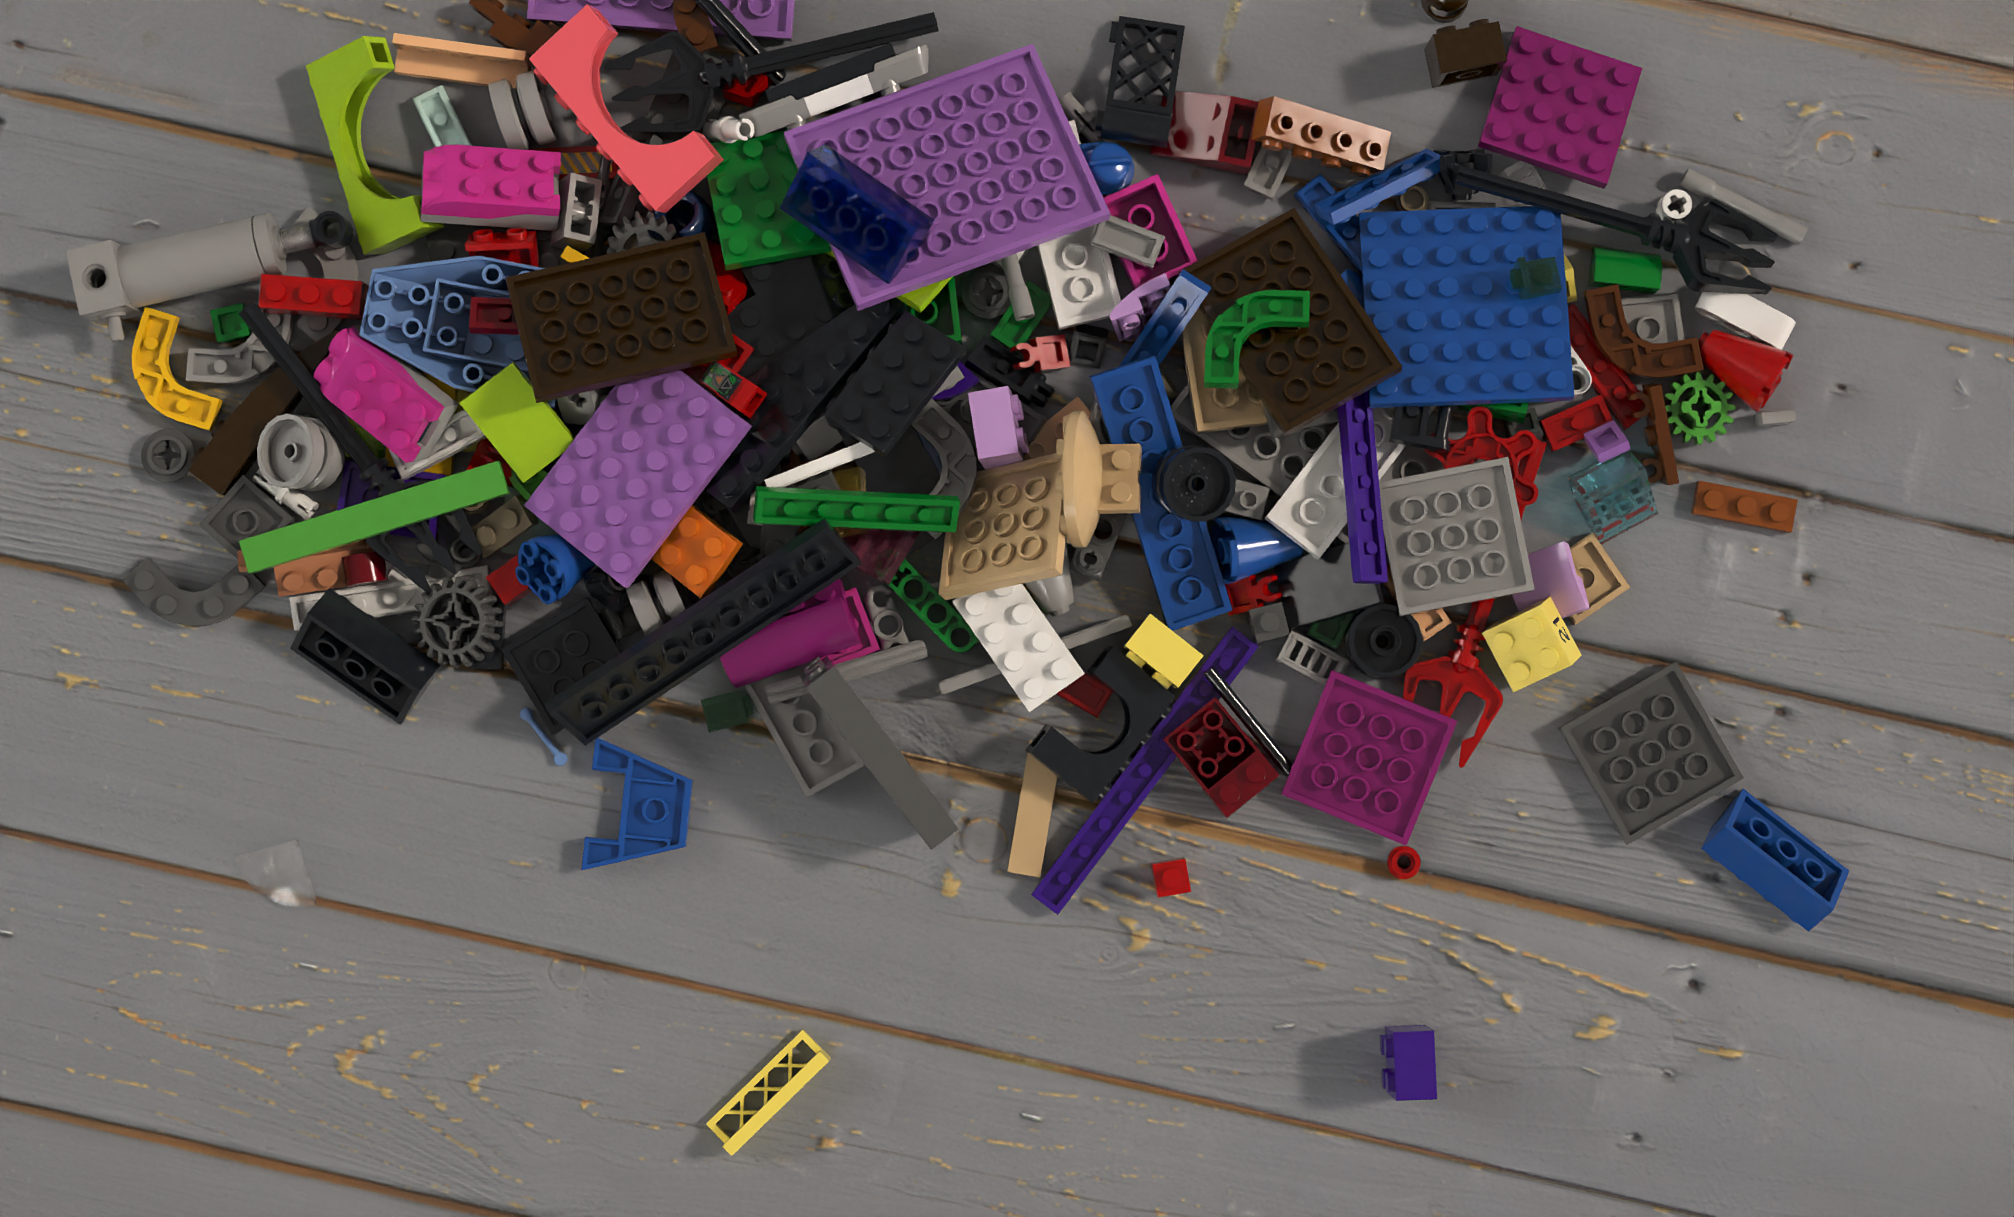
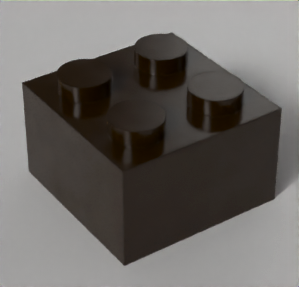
(1465, 53)

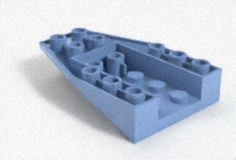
(425, 314)

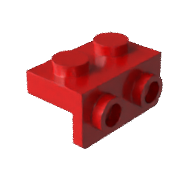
(513, 245)

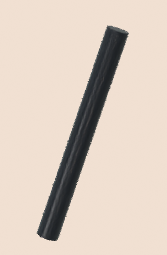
(1248, 720)

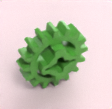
(1698, 395)

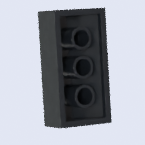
(364, 656)

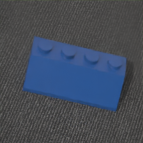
(1776, 860)

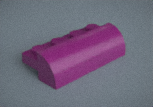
(809, 630)

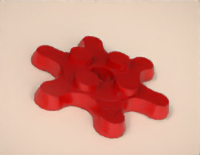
(1483, 444)

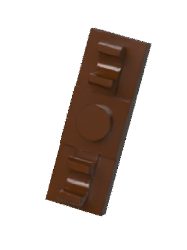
(1656, 434)

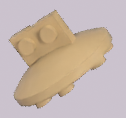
(1094, 478)

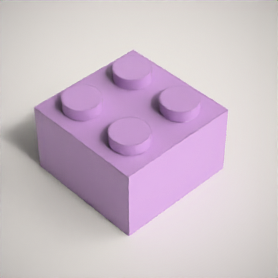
(996, 427)

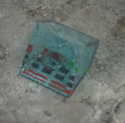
(1613, 495)

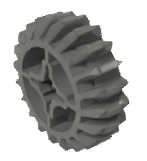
(457, 608)

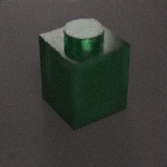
(727, 711)

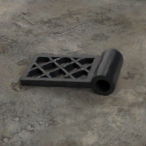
(1133, 120)

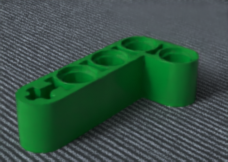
(928, 599)

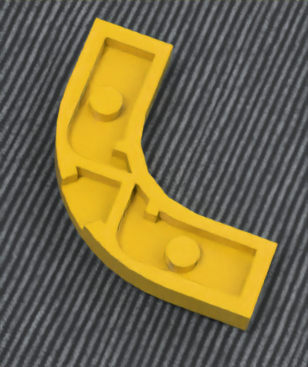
(155, 378)

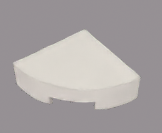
(404, 593)

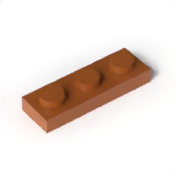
(1744, 506)

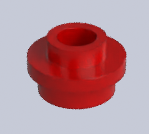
(1414, 862)

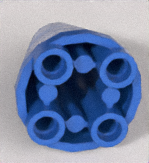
(551, 566)

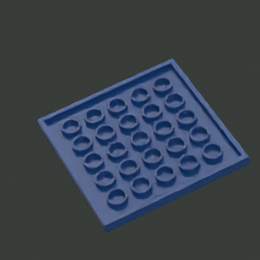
(1449, 308)

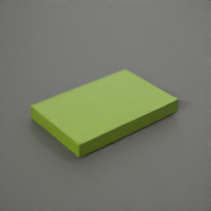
(519, 428)

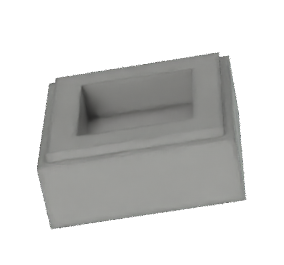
(1774, 417)

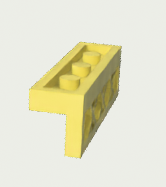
(777, 1101)

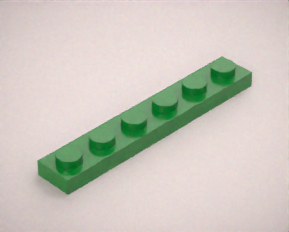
(856, 509)

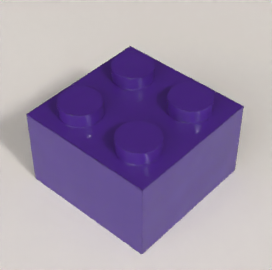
(1409, 1062)

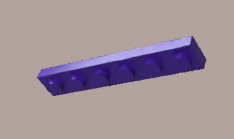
(1362, 491)

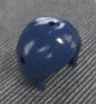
(690, 216)

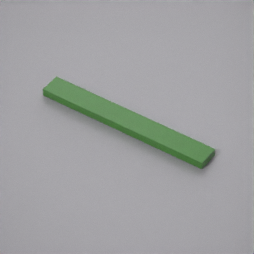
(374, 517)

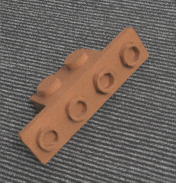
(313, 572)

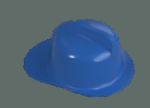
(1109, 165)

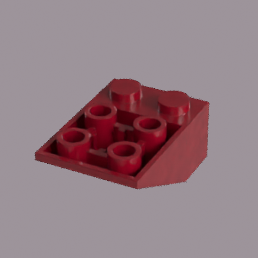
(1211, 131)
(1221, 758)

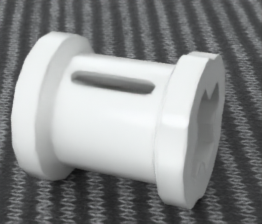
(1672, 197)

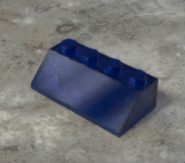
(856, 213)

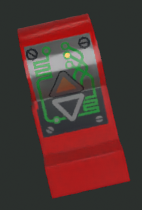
(733, 388)

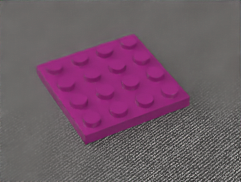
(1560, 107)
(1369, 757)

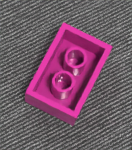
(1150, 208)

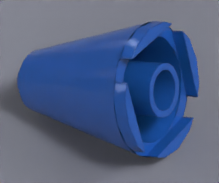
(1249, 547)

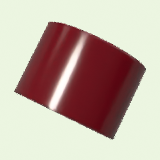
(364, 569)

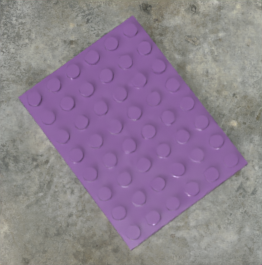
(977, 155)

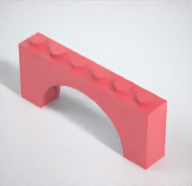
(573, 68)

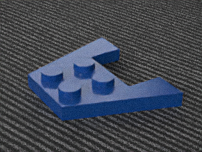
(652, 810)

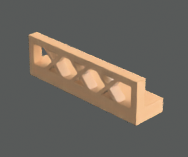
(457, 61)

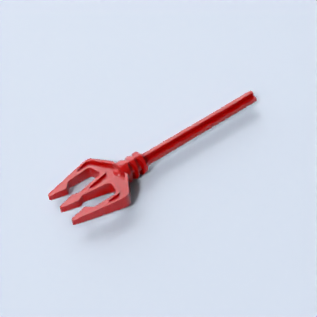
(1460, 669)

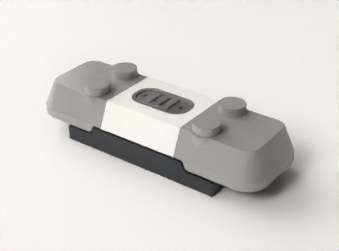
(836, 86)

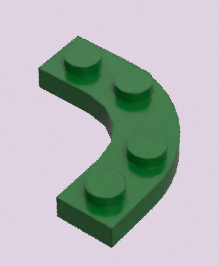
(1241, 320)

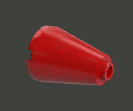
(1744, 365)

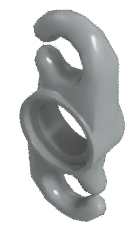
(877, 612)

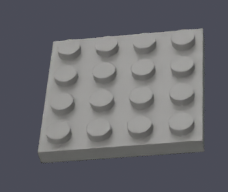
(1454, 537)

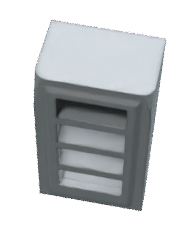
(1289, 644)

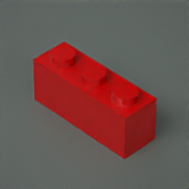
(312, 296)

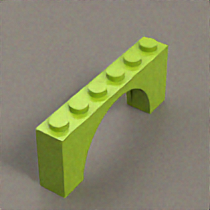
(341, 88)

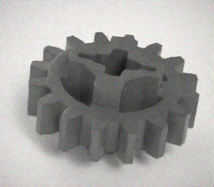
(639, 232)

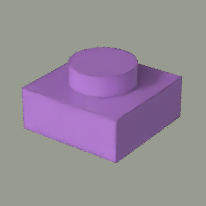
(1606, 441)

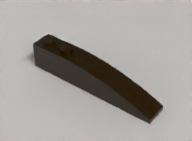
(236, 439)

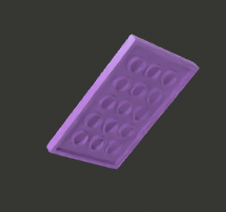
(637, 470)

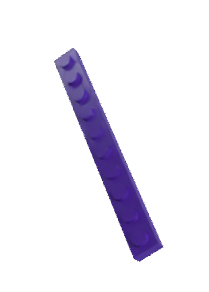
(1138, 778)

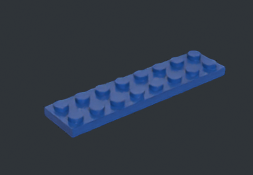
(1175, 549)

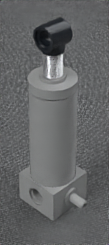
(118, 280)

